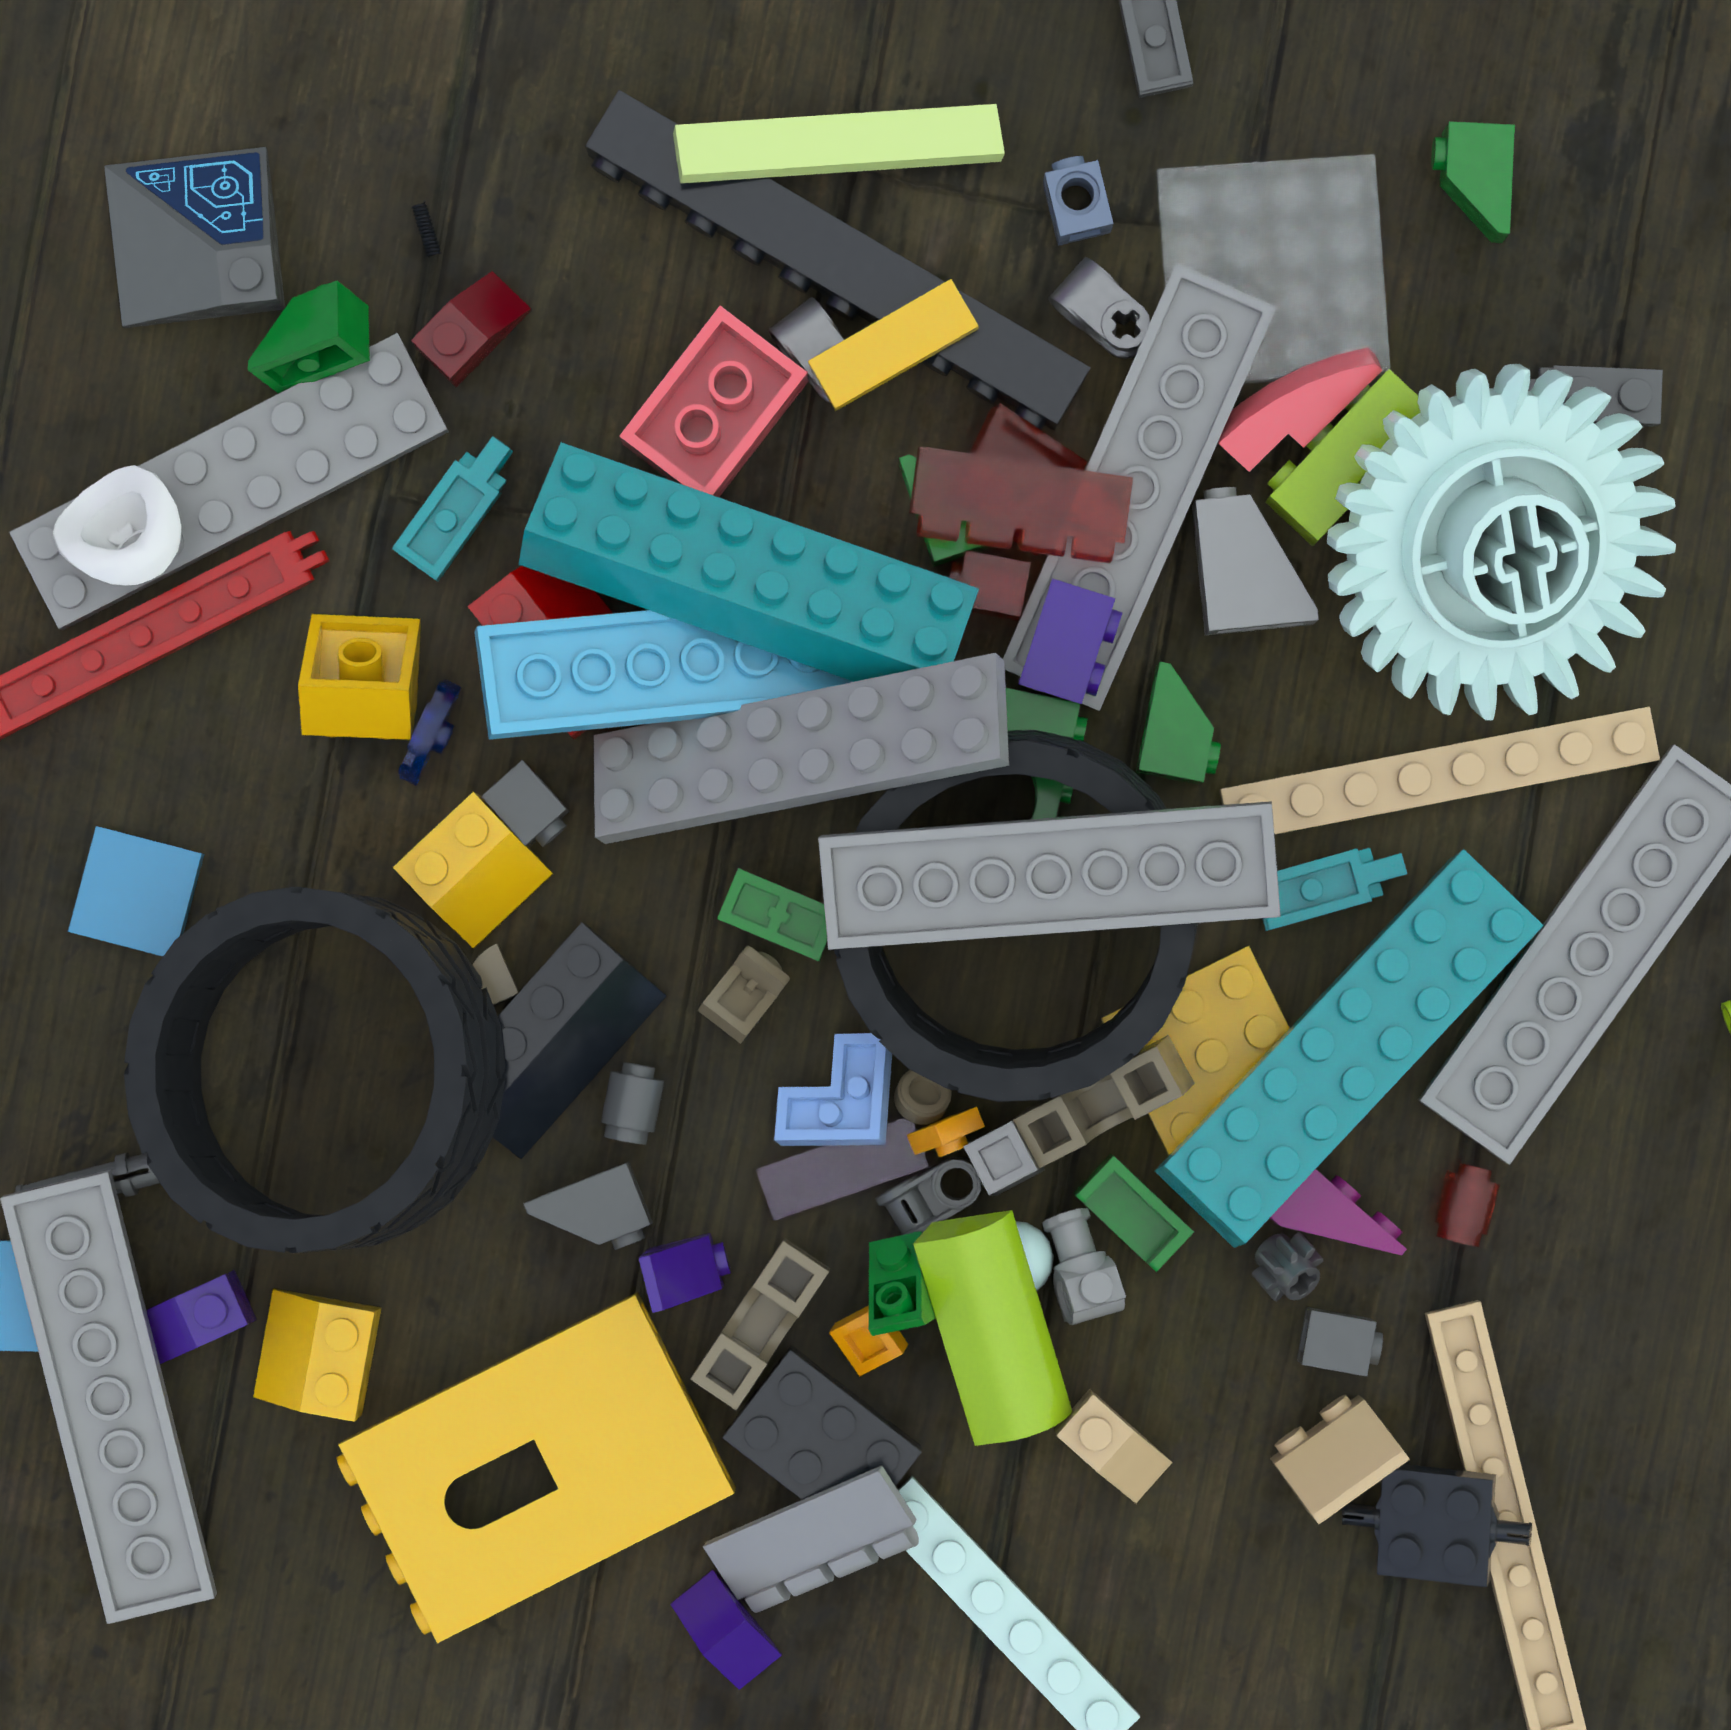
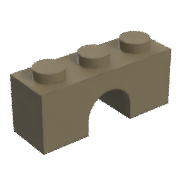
(1075, 1118)
(760, 1323)

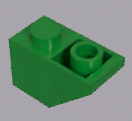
(896, 1286)

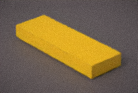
(893, 344)

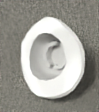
(121, 528)

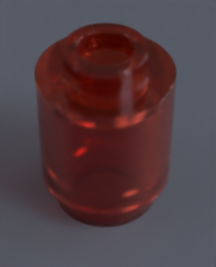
(1466, 1205)

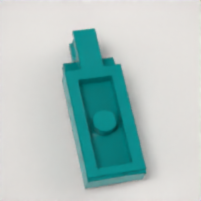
(454, 510)
(1332, 885)

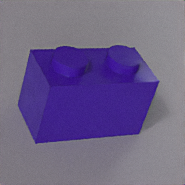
(1068, 642)

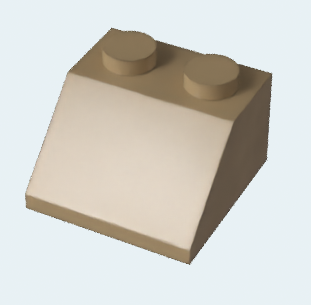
(1337, 1457)

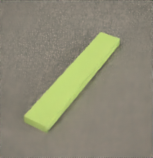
(838, 143)

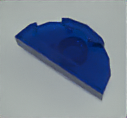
(431, 732)

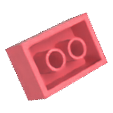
(714, 406)

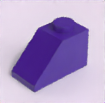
(199, 1316)

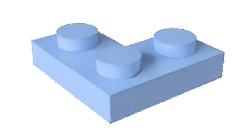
(848, 1111)

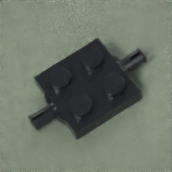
(1437, 1525)

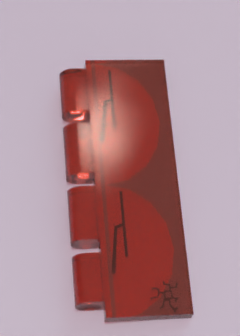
(1012, 494)

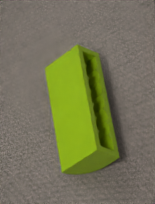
(992, 1327)

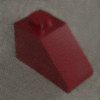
(470, 327)

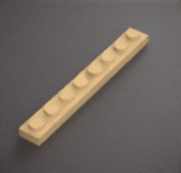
(1454, 771)
(1517, 1570)

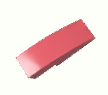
(1297, 405)

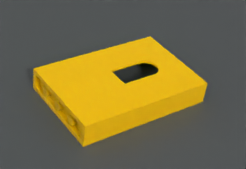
(610, 1431)

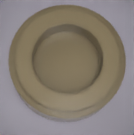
(920, 1099)

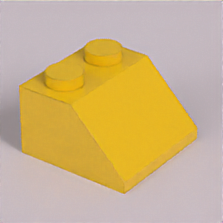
(360, 677)
(473, 870)
(317, 1354)

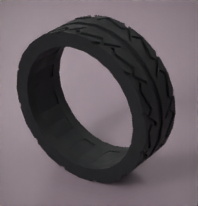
(168, 1044)
(998, 1071)

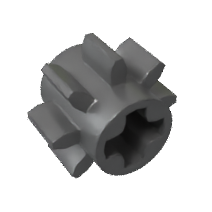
(1287, 1266)

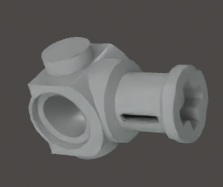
(1085, 1278)

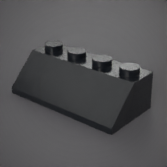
(565, 1032)

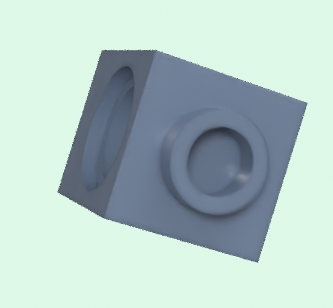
(1077, 224)

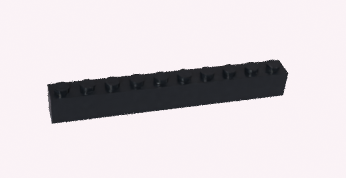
(834, 260)

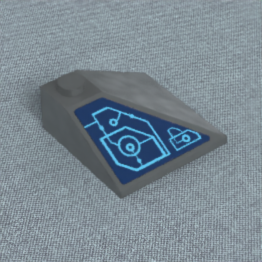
(194, 237)

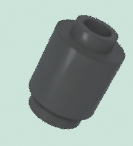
(632, 1103)

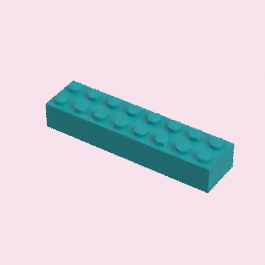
(740, 571)
(1348, 1049)

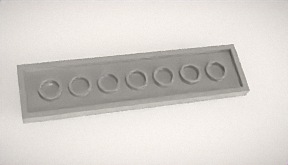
(1164, 439)
(258, 470)
(802, 749)
(1050, 875)
(1587, 957)
(108, 1396)

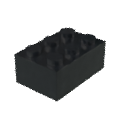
(816, 1430)

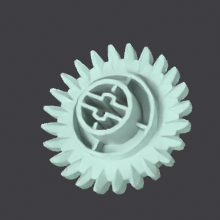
(1462, 501)

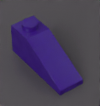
(683, 1270)

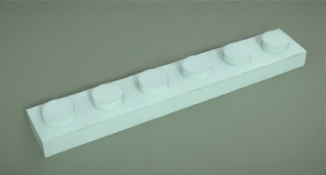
(1012, 1619)

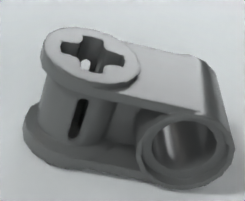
(927, 1197)

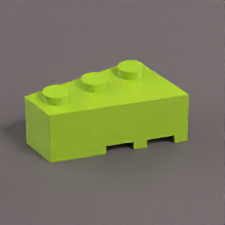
(1307, 492)

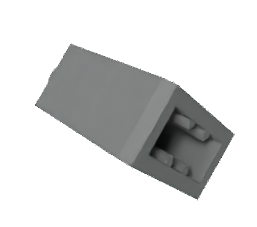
(1244, 569)

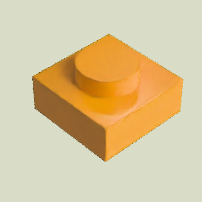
(946, 1134)
(863, 1349)

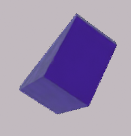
(725, 1630)

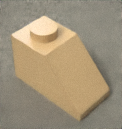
(1112, 1446)

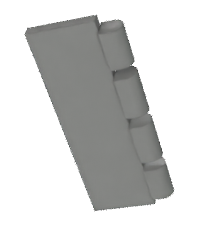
(814, 1540)

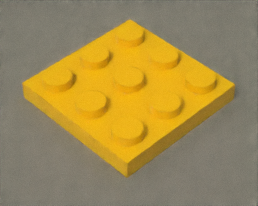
(1220, 1031)

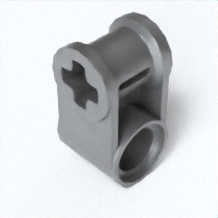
(1094, 304)
(805, 335)

